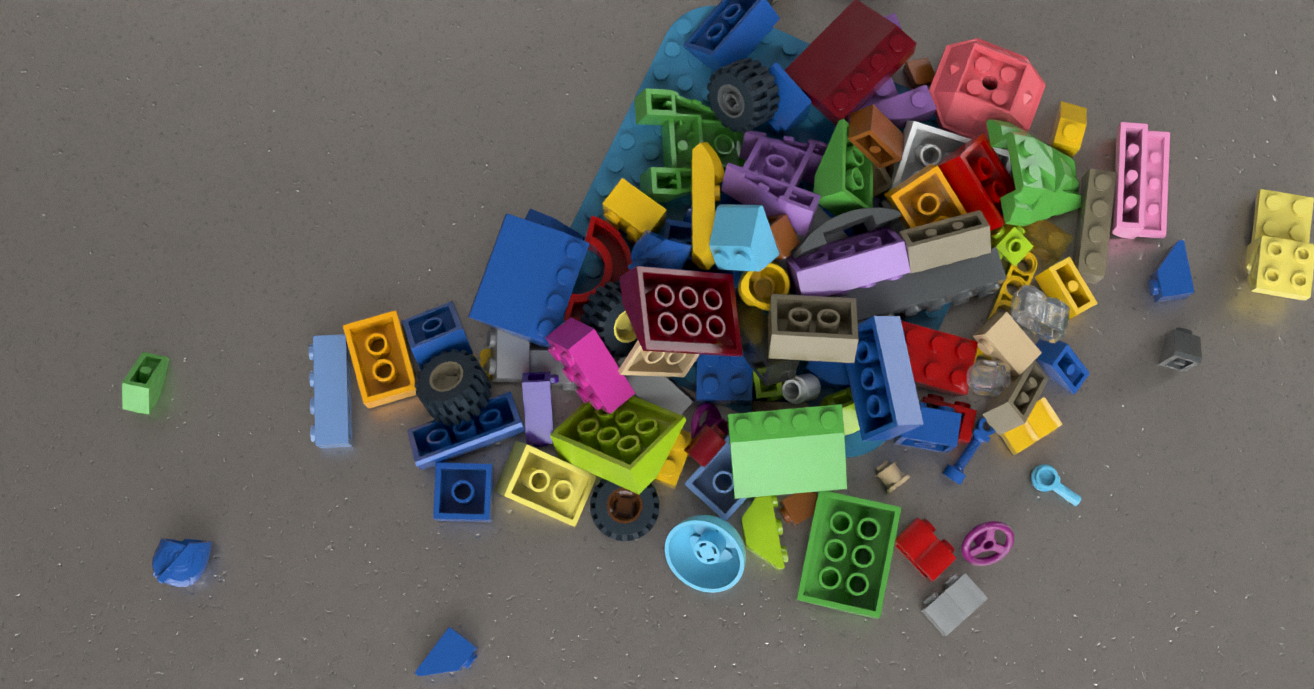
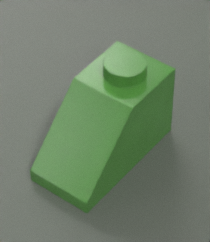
(144, 383)

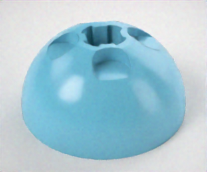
(706, 553)

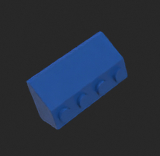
(439, 442)

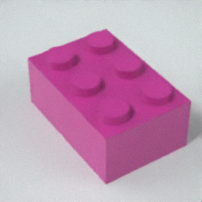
(589, 365)

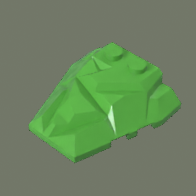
(1041, 174)

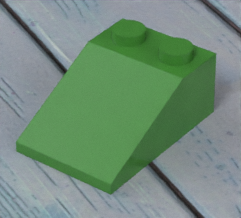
(844, 175)

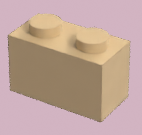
(1006, 342)

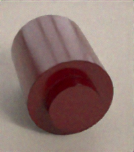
(706, 444)

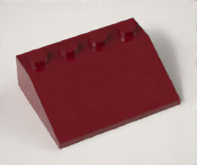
(850, 61)
(682, 311)

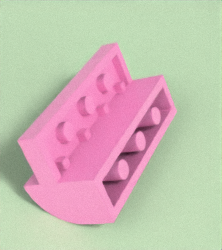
(1141, 182)

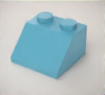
(742, 238)

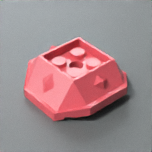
(966, 104)

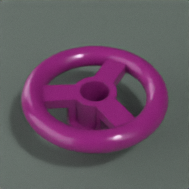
(713, 417)
(984, 540)

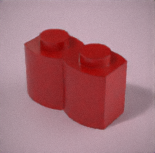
(924, 549)

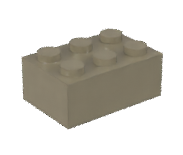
(812, 328)

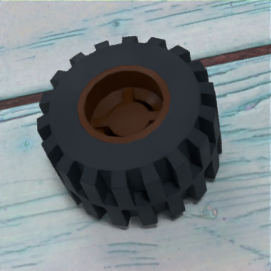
(623, 513)

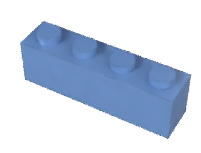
(331, 392)

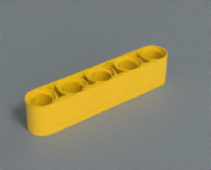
(1003, 298)

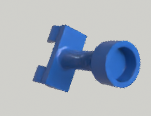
(956, 471)

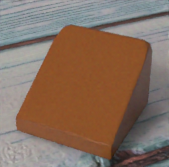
(919, 72)

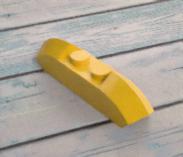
(706, 174)

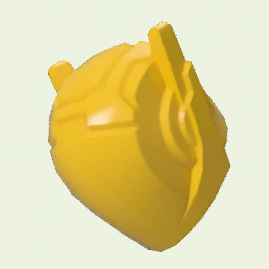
(756, 287)

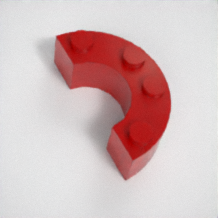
(615, 255)

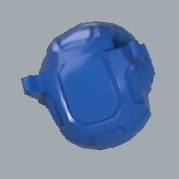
(659, 252)
(180, 561)

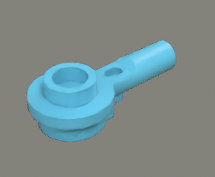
(1046, 478)

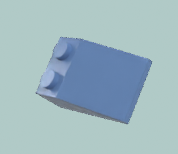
(715, 484)

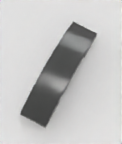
(872, 218)

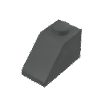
(1181, 350)

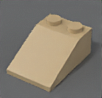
(656, 363)

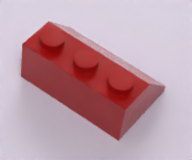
(978, 179)

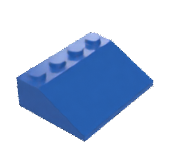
(528, 279)

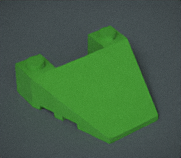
(682, 128)

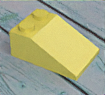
(545, 483)

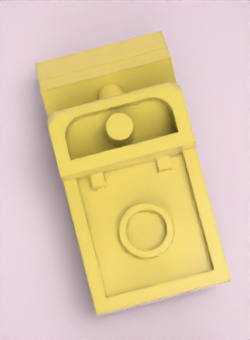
(1280, 248)

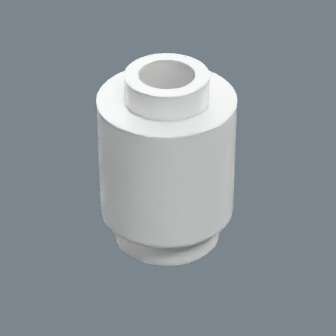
(801, 388)

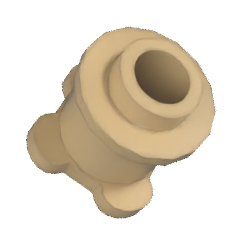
(891, 475)

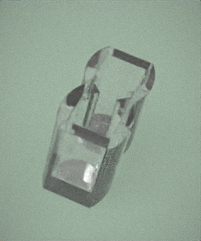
(1040, 314)

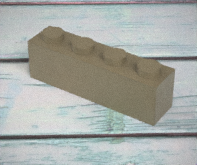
(1094, 224)

